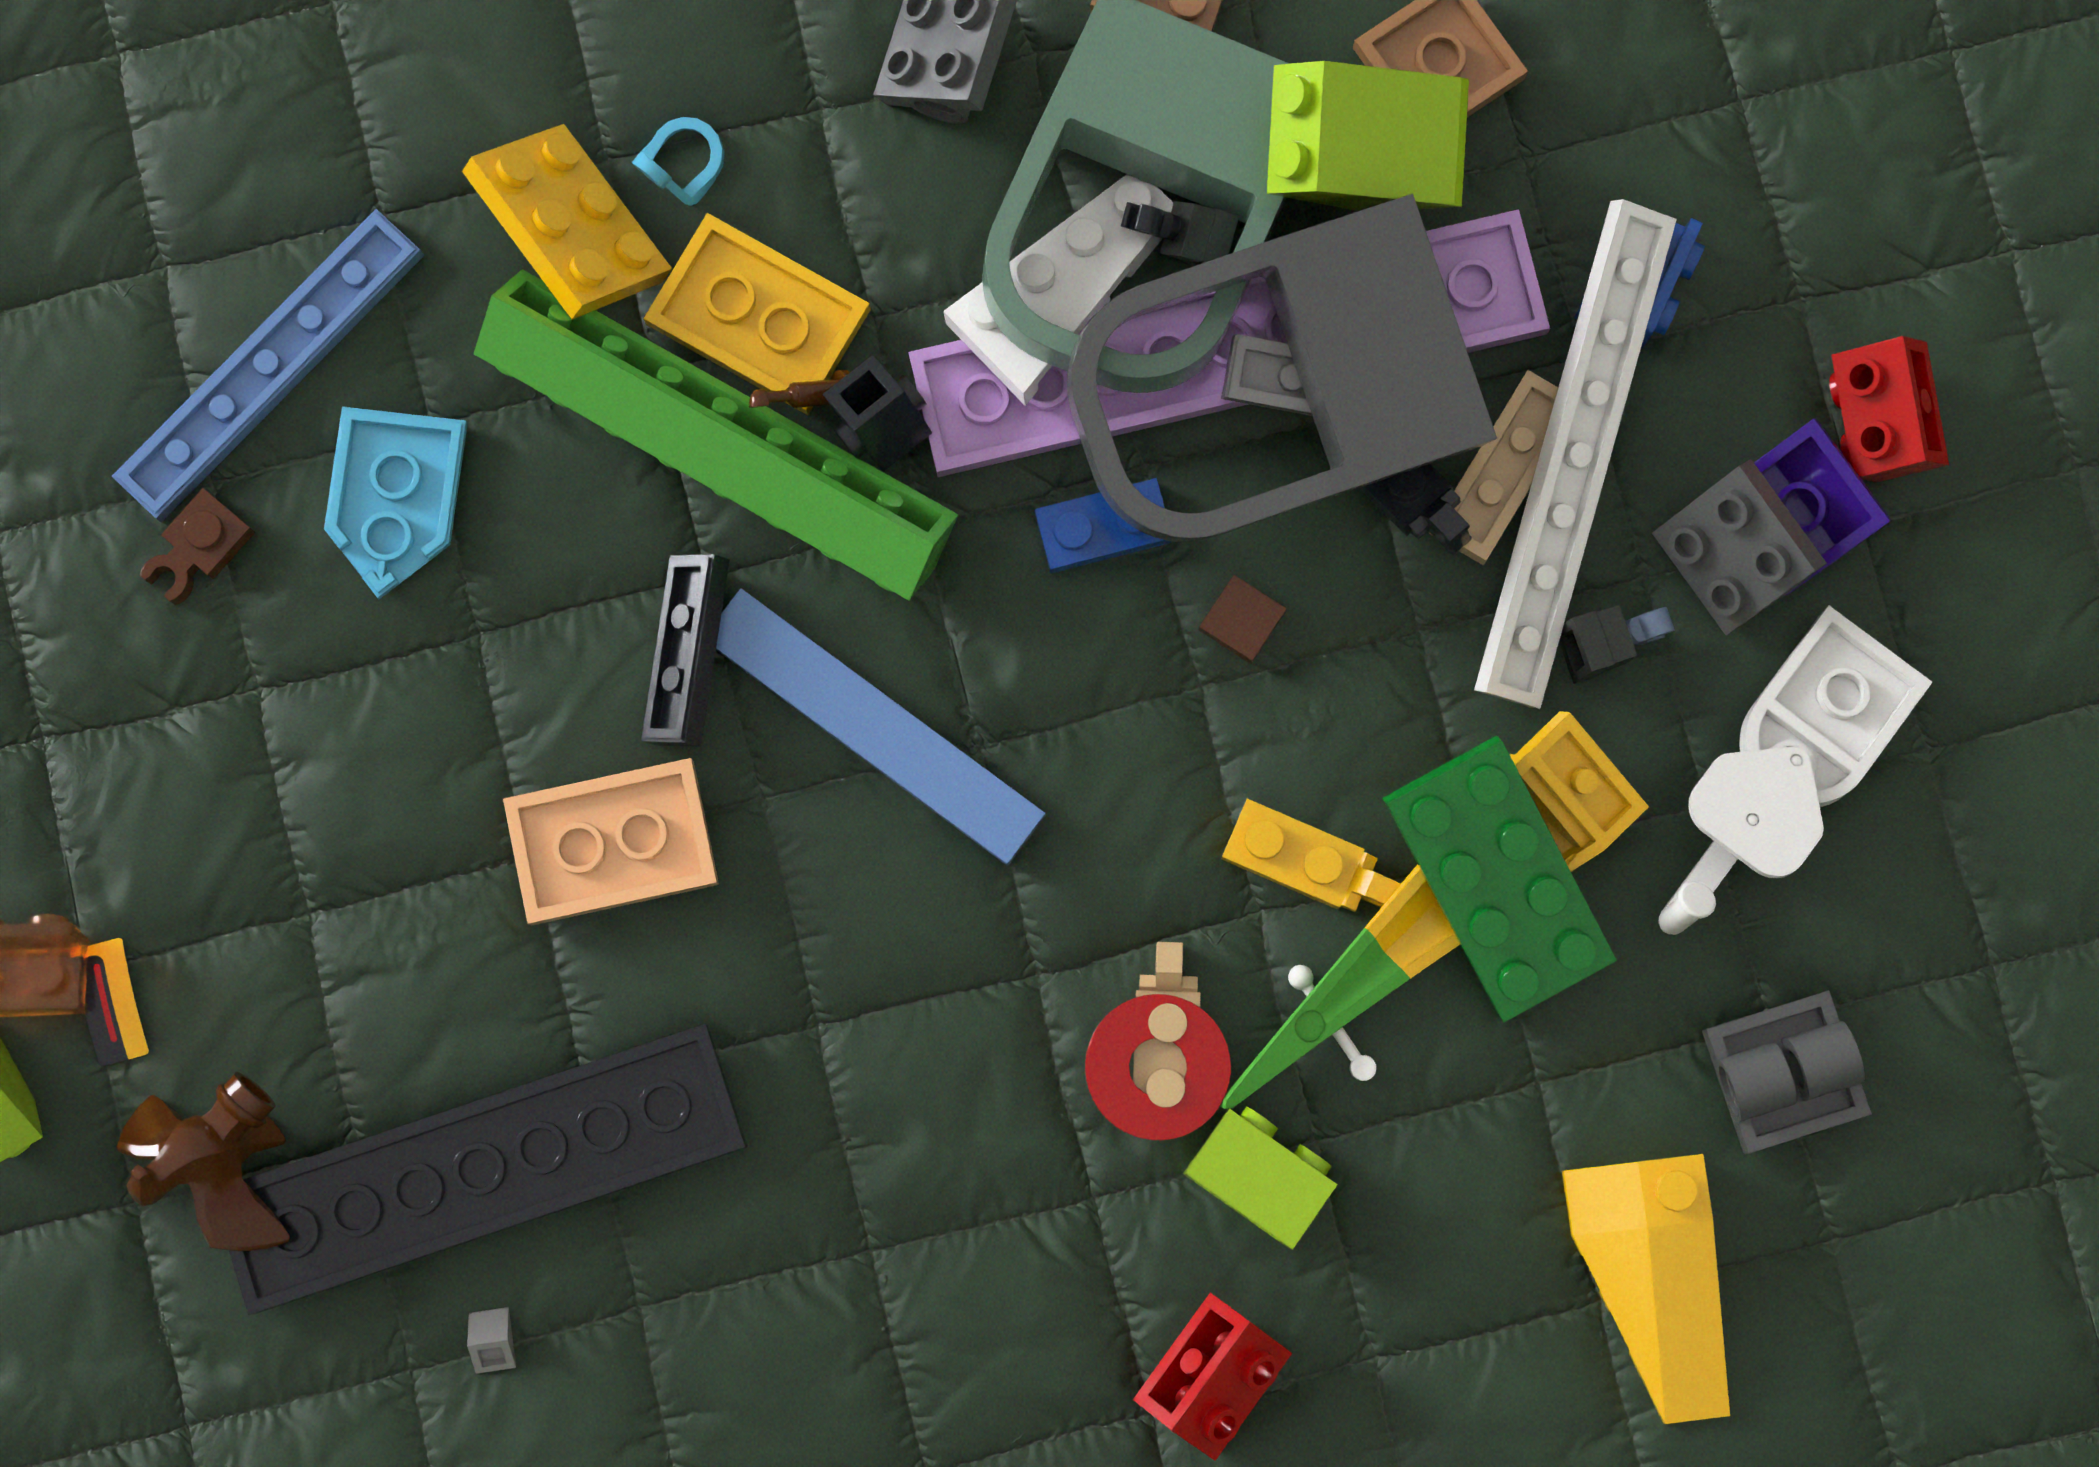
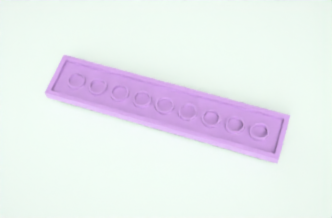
(984, 423)

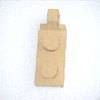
(1158, 1062)

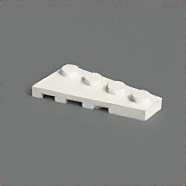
(1062, 280)

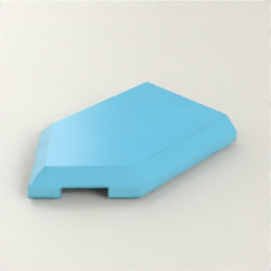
(393, 492)

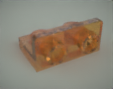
(42, 967)

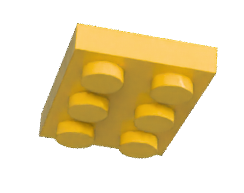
(567, 220)
(755, 310)

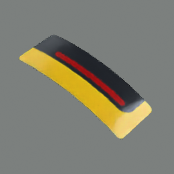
(112, 1005)

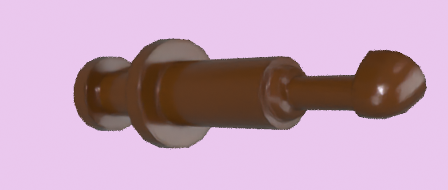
(798, 393)

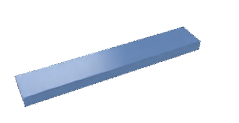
(268, 365)
(876, 728)

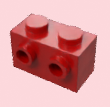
(1888, 409)
(1212, 1377)

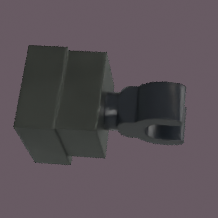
(1189, 232)

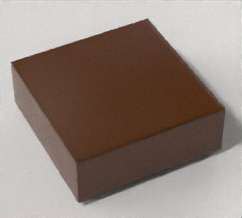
(1242, 619)

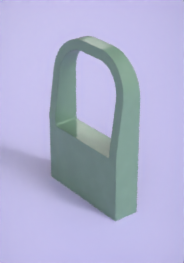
(1168, 111)

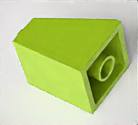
(1366, 135)

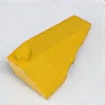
(1655, 1263)

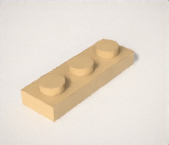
(1505, 467)

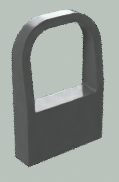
(1368, 346)

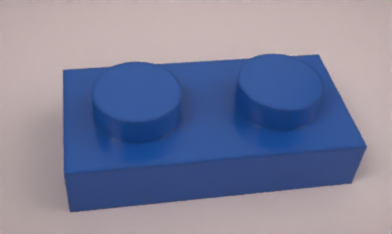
(1091, 531)

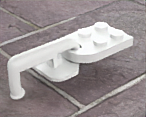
(1799, 751)

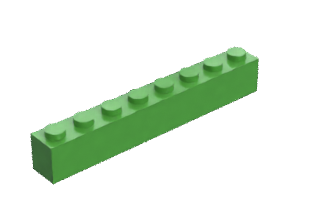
(715, 437)

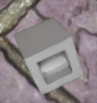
(491, 1340)

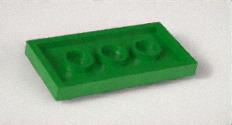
(1499, 878)

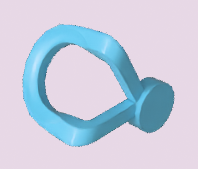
(702, 182)

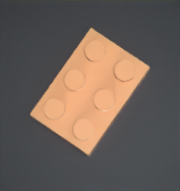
(610, 841)

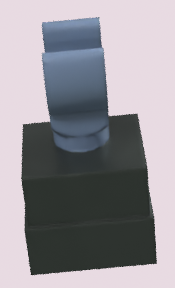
(1607, 641)

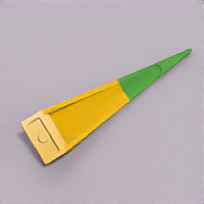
(1585, 810)

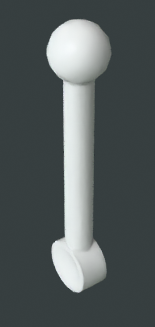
(1361, 1066)

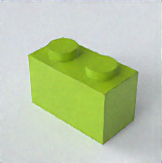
(1262, 1177)

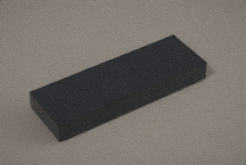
(685, 650)

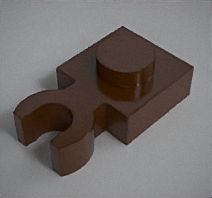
(203, 538)

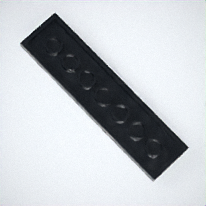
(490, 1166)

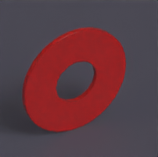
(1128, 1106)

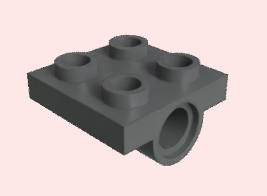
(944, 56)
(1739, 547)
(1788, 1072)

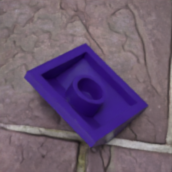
(1822, 492)

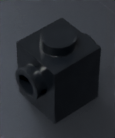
(878, 413)

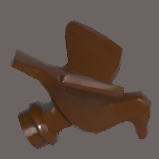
(208, 1157)

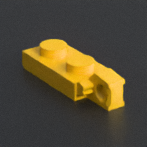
(1305, 859)

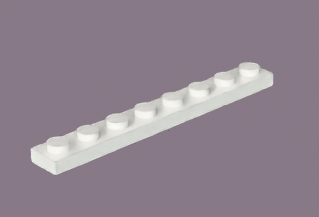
(1575, 454)

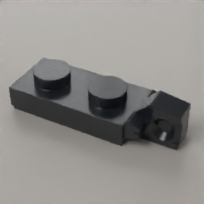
(1421, 503)

